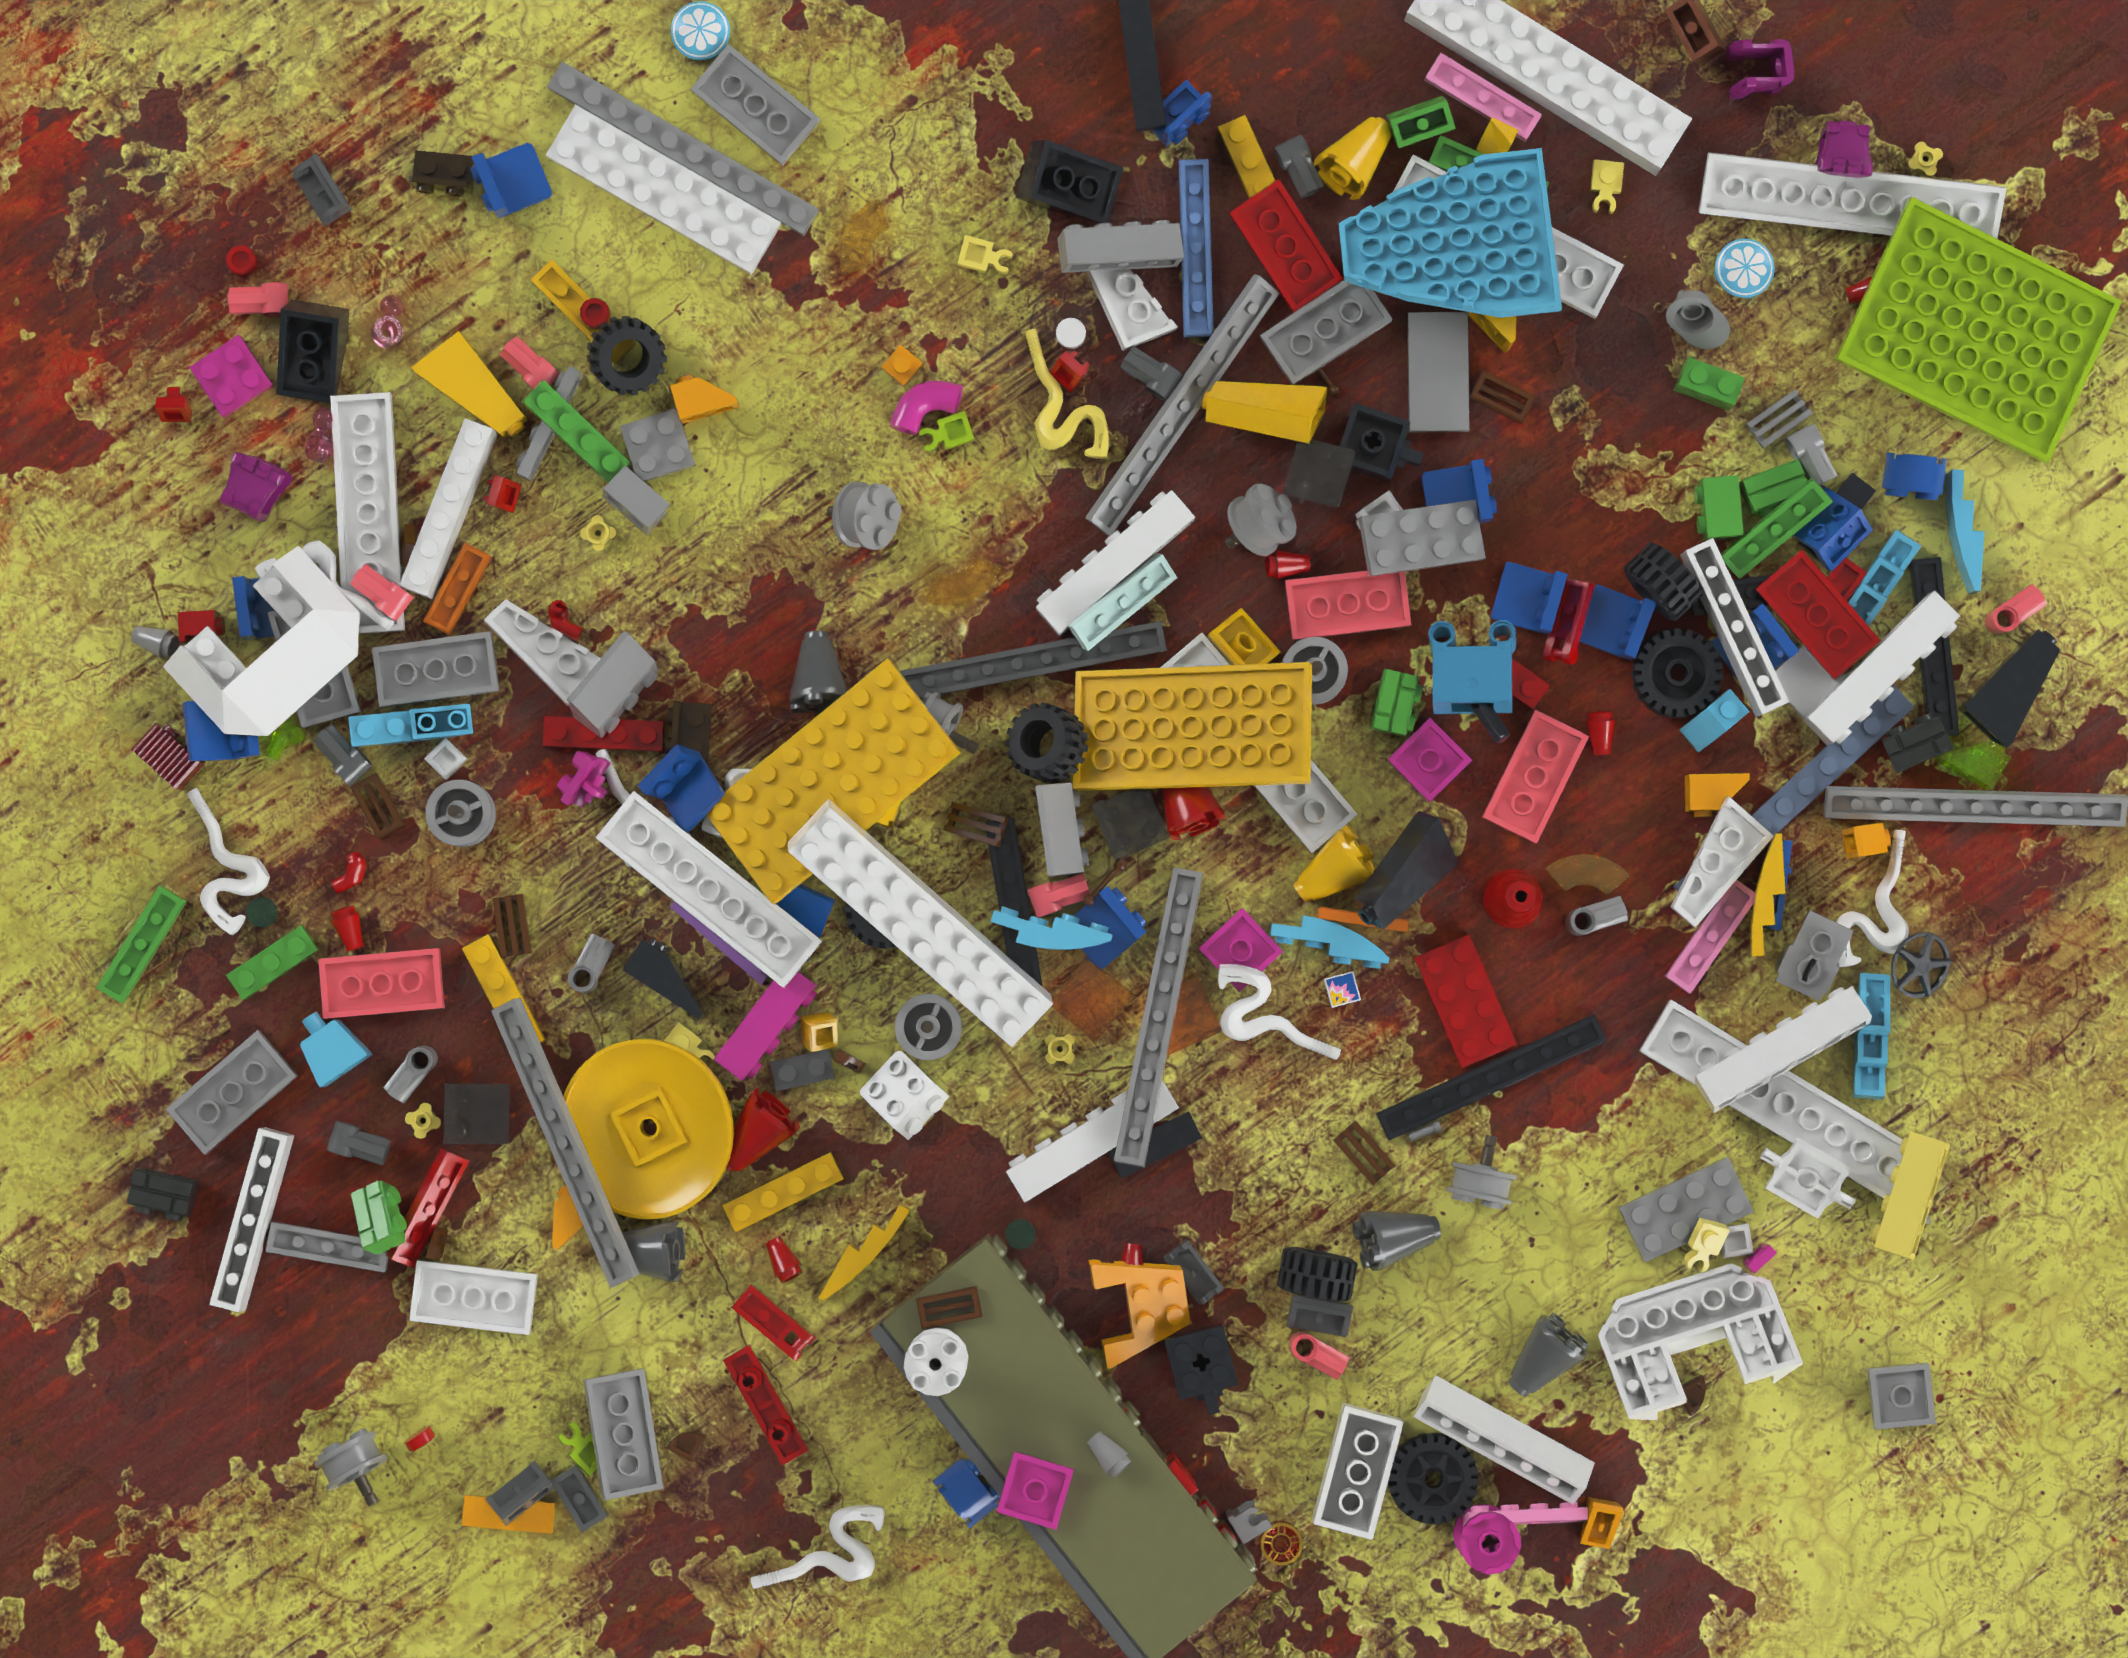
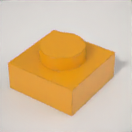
(902, 365)

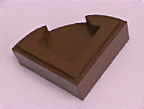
(408, 542)
(849, 1061)
(437, 1243)
(1695, 1394)
(687, 1444)

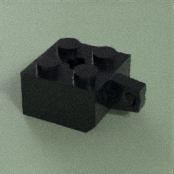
(1389, 435)
(1204, 1382)

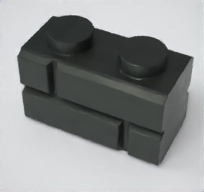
(1917, 743)
(162, 1192)

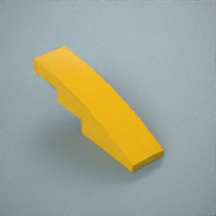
(1770, 883)
(856, 1259)

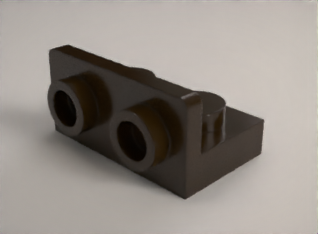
(442, 173)
(690, 727)

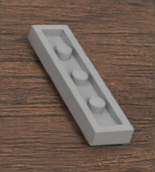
(542, 435)
(323, 1246)

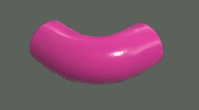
(921, 400)

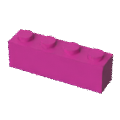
(763, 1025)

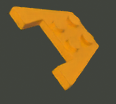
(1154, 1304)

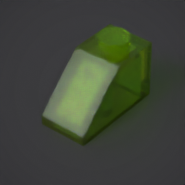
(1977, 763)

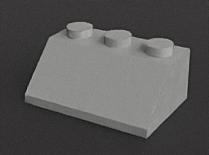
(612, 685)
(1061, 829)

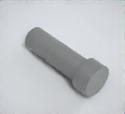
(1428, 1130)

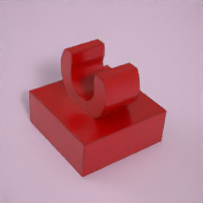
(1069, 370)
(173, 407)
(503, 494)

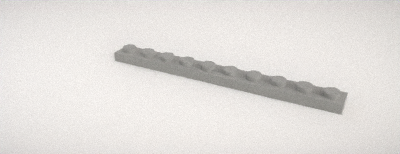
(683, 148)
(1182, 405)
(1975, 806)
(1158, 1017)
(565, 1142)

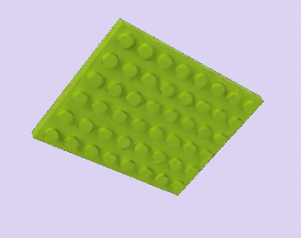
(1978, 330)

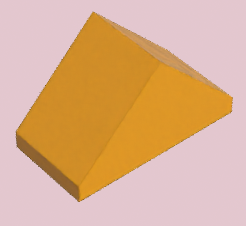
(1601, 1522)

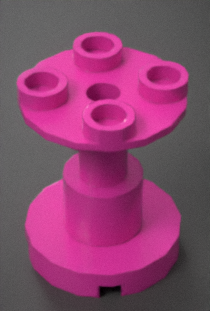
(1494, 1553)

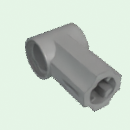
(1808, 448)
(1598, 916)
(593, 961)
(409, 1074)

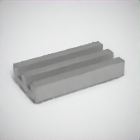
(1799, 404)

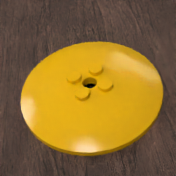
(693, 1118)

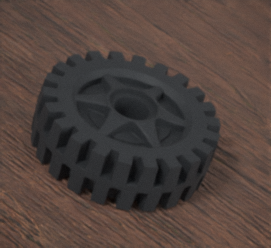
(1700, 668)
(1450, 1495)

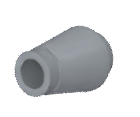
(157, 641)
(1109, 1454)

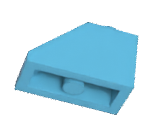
(1714, 720)

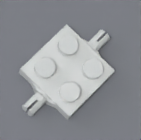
(1807, 1178)

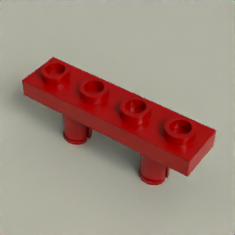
(765, 1404)

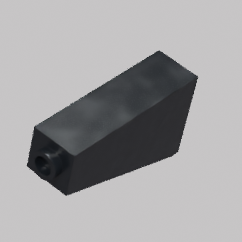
(2010, 690)
(1407, 871)

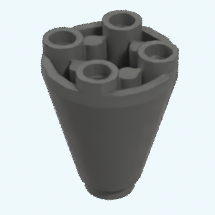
(817, 675)
(1392, 1236)
(1546, 1355)

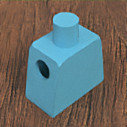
(331, 1049)

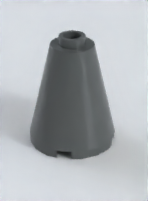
(658, 1250)

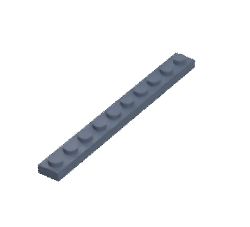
(1829, 765)

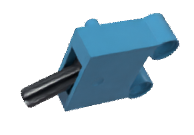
(1474, 676)

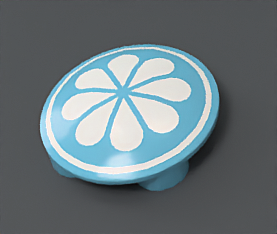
(700, 30)
(1744, 268)

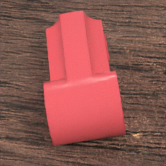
(258, 300)
(528, 363)
(388, 596)
(2016, 610)
(1053, 896)
(1320, 1355)

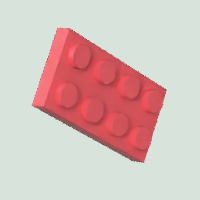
(1347, 604)
(1535, 776)
(381, 983)

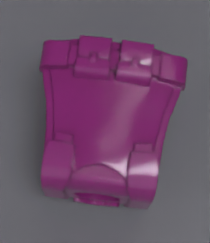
(1781, 66)
(1844, 150)
(254, 486)

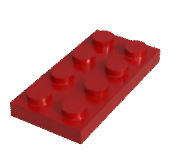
(1285, 245)
(1817, 614)
(1465, 1001)

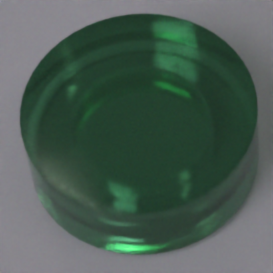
(262, 912)
(1020, 1234)

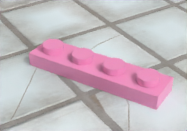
(1482, 96)
(1711, 937)
(1536, 1514)

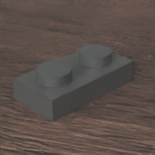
(802, 1069)
(579, 1498)

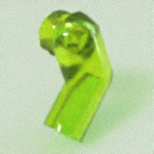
(282, 738)

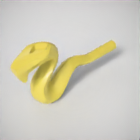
(1055, 438)

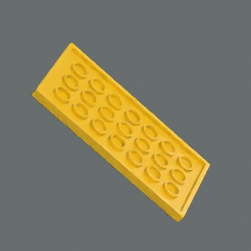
(1195, 726)
(857, 752)

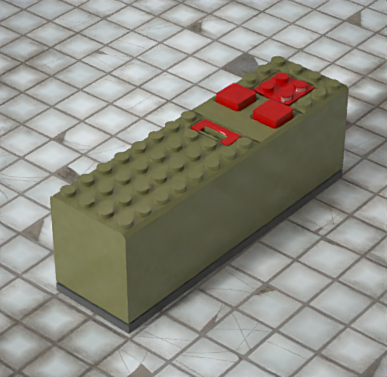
(1130, 1544)

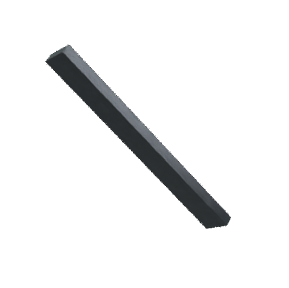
(1491, 1077)

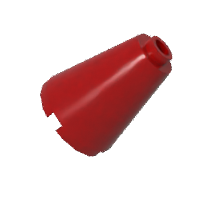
(1190, 811)
(1501, 902)
(759, 1129)

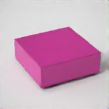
(1759, 1258)

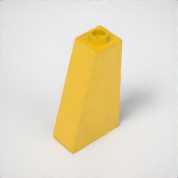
(467, 381)
(1267, 408)

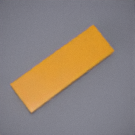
(535, 1519)

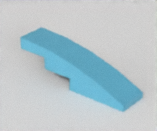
(1965, 543)
(1883, 575)
(1872, 1040)

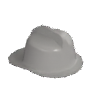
(1698, 320)

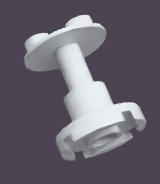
(938, 1344)

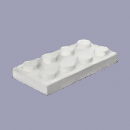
(473, 1297)

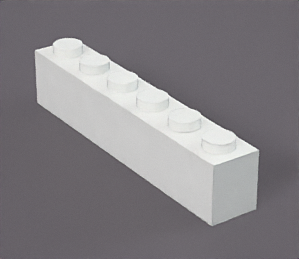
(448, 509)
(1115, 562)
(1735, 628)
(1881, 668)
(1783, 1048)
(1076, 1146)
(251, 1219)
(1504, 1439)

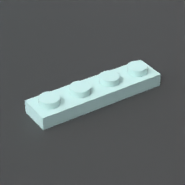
(1122, 601)

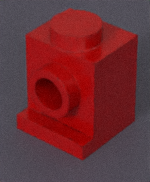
(193, 622)

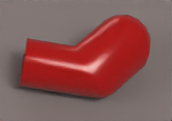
(560, 620)
(353, 875)

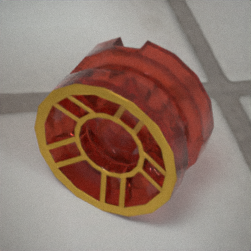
(1278, 1555)

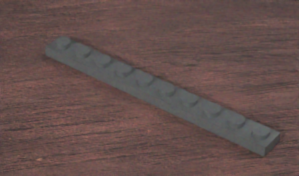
(1035, 661)

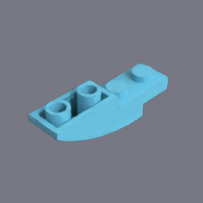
(410, 725)
(1063, 935)
(1341, 941)

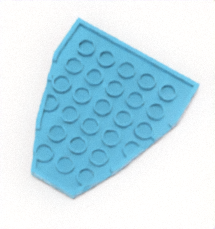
(1462, 240)

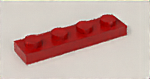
(628, 735)
(429, 1206)

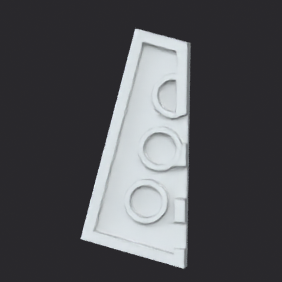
(1130, 307)
(543, 649)
(1722, 858)

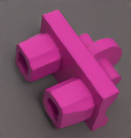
(586, 782)

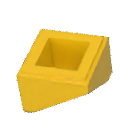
(1497, 137)
(819, 1031)

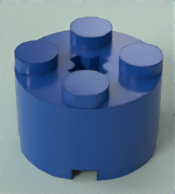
(1915, 475)
(966, 1492)

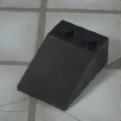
(1069, 181)
(311, 350)
(662, 974)

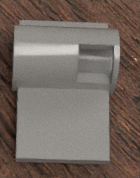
(1813, 957)

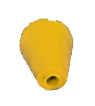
(1354, 158)

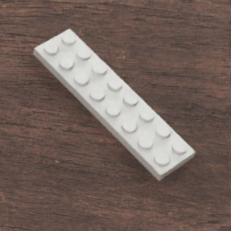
(663, 189)
(1582, 272)
(366, 493)
(1309, 810)
(708, 889)

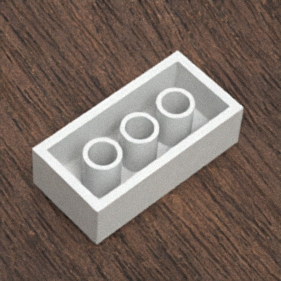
(1357, 1471)

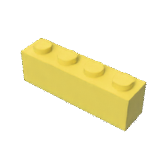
(1911, 1195)

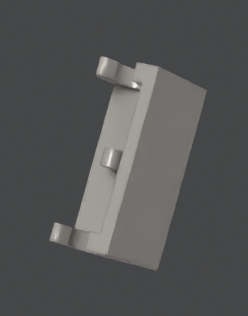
(635, 500)
(1245, 1521)

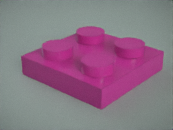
(231, 376)
(1429, 760)
(1241, 943)
(1035, 1490)

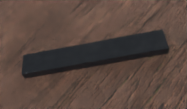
(1142, 65)
(1937, 667)
(1013, 895)

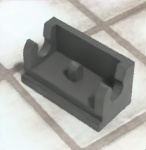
(321, 190)
(1197, 1275)
(1319, 1315)
(520, 1493)

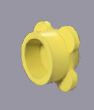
(1917, 162)
(607, 532)
(1065, 1042)
(424, 1111)

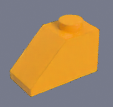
(700, 399)
(1708, 791)
(1866, 840)
(565, 1219)

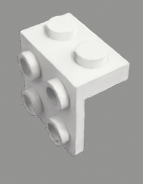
(903, 1094)

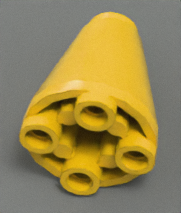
(1336, 867)

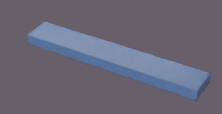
(1196, 248)

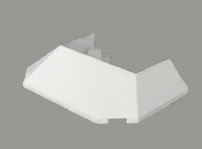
(291, 670)
(1687, 1315)

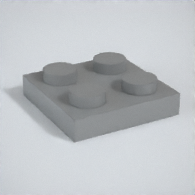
(657, 445)
(1901, 1395)

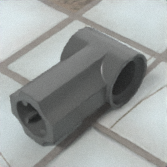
(1296, 159)
(1158, 377)
(346, 761)
(351, 1141)

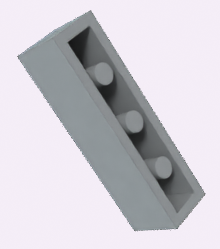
(1120, 246)

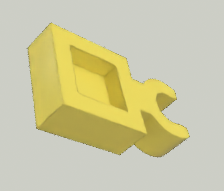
(1606, 180)
(979, 253)
(688, 1040)
(1705, 1240)

